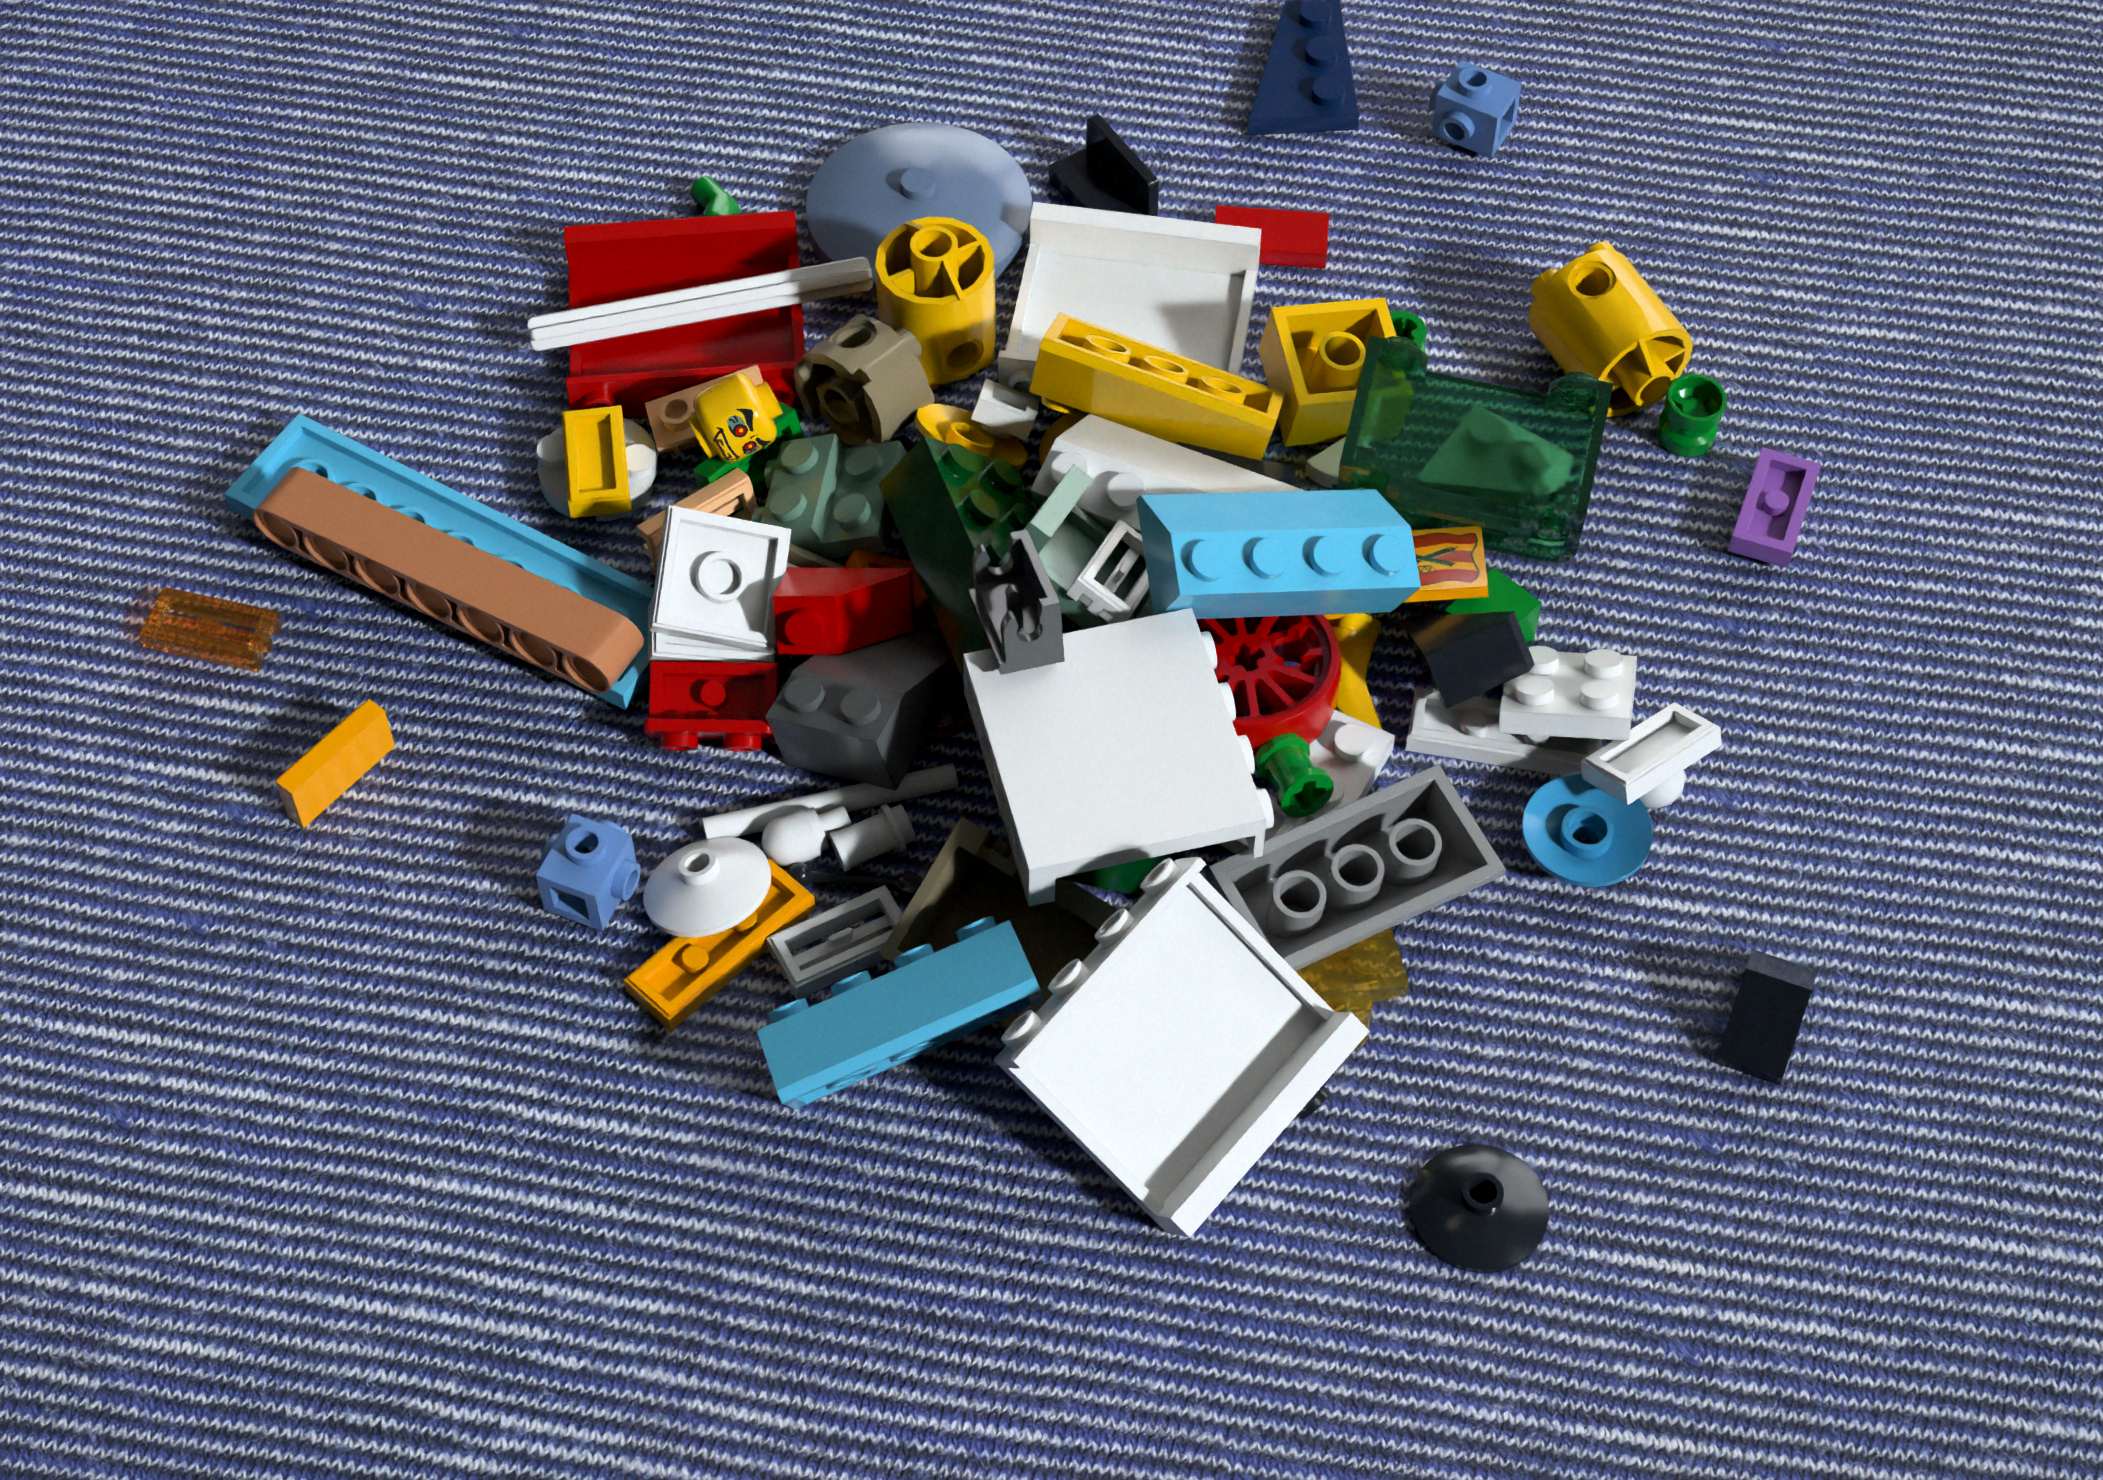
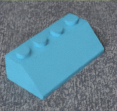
(1276, 553)
(899, 1014)

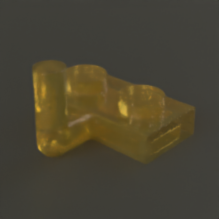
(1359, 976)

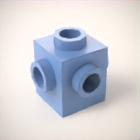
(1474, 108)
(587, 871)

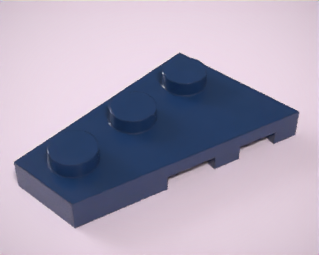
(1306, 74)

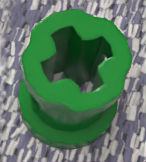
(1299, 783)

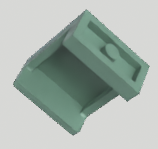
(1068, 540)

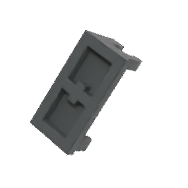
(1017, 607)

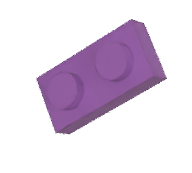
(1774, 507)

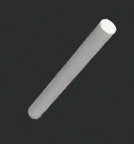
(852, 797)

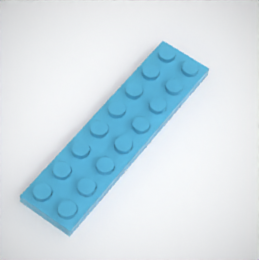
(388, 482)

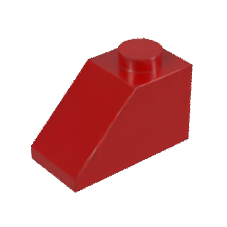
(841, 608)

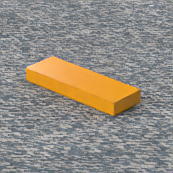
(695, 969)

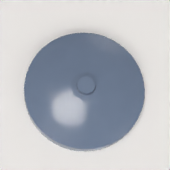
(912, 175)

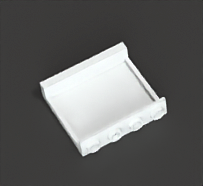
(1136, 275)
(1115, 751)
(1177, 1047)

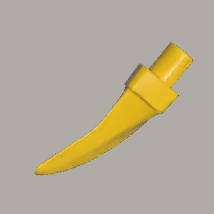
(1356, 639)

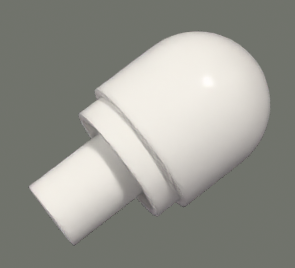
(801, 834)

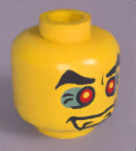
(735, 417)

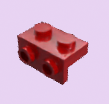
(711, 704)

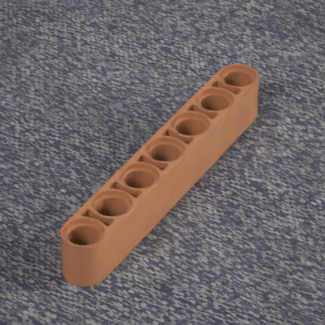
(449, 580)

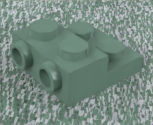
(830, 495)

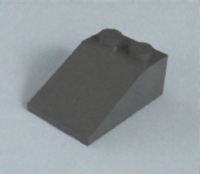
(866, 708)

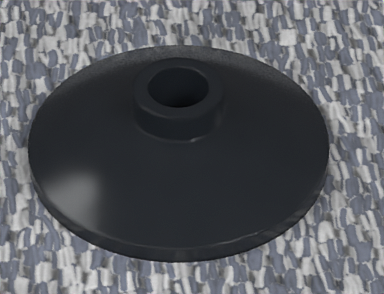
(1474, 1233)

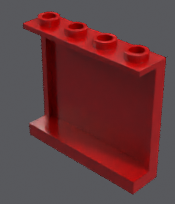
(670, 255)

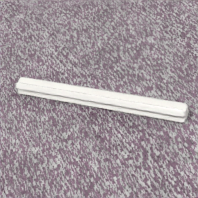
(699, 304)

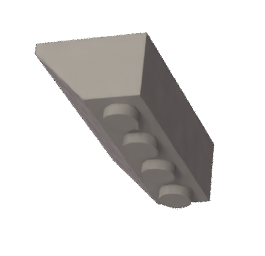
(1359, 869)

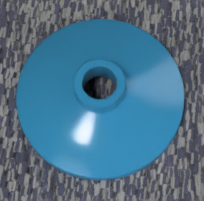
(1574, 810)

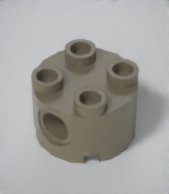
(864, 381)

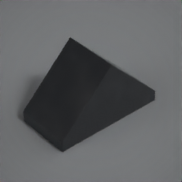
(1468, 652)
(1766, 1017)

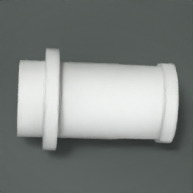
(873, 837)

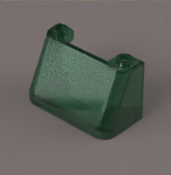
(1476, 451)

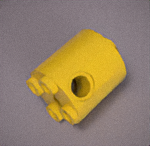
(940, 287)
(1610, 324)

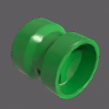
(1691, 415)

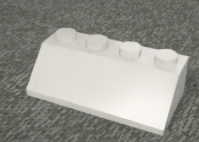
(1136, 464)

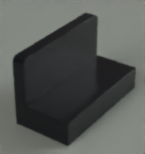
(1106, 174)

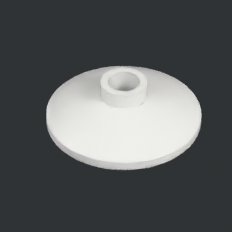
(707, 887)

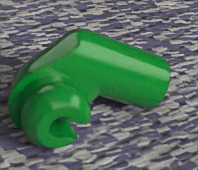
(713, 198)

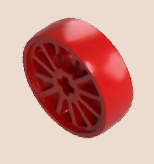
(1258, 675)

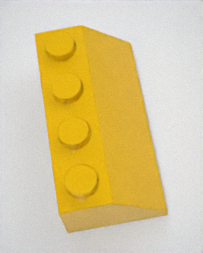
(1152, 389)

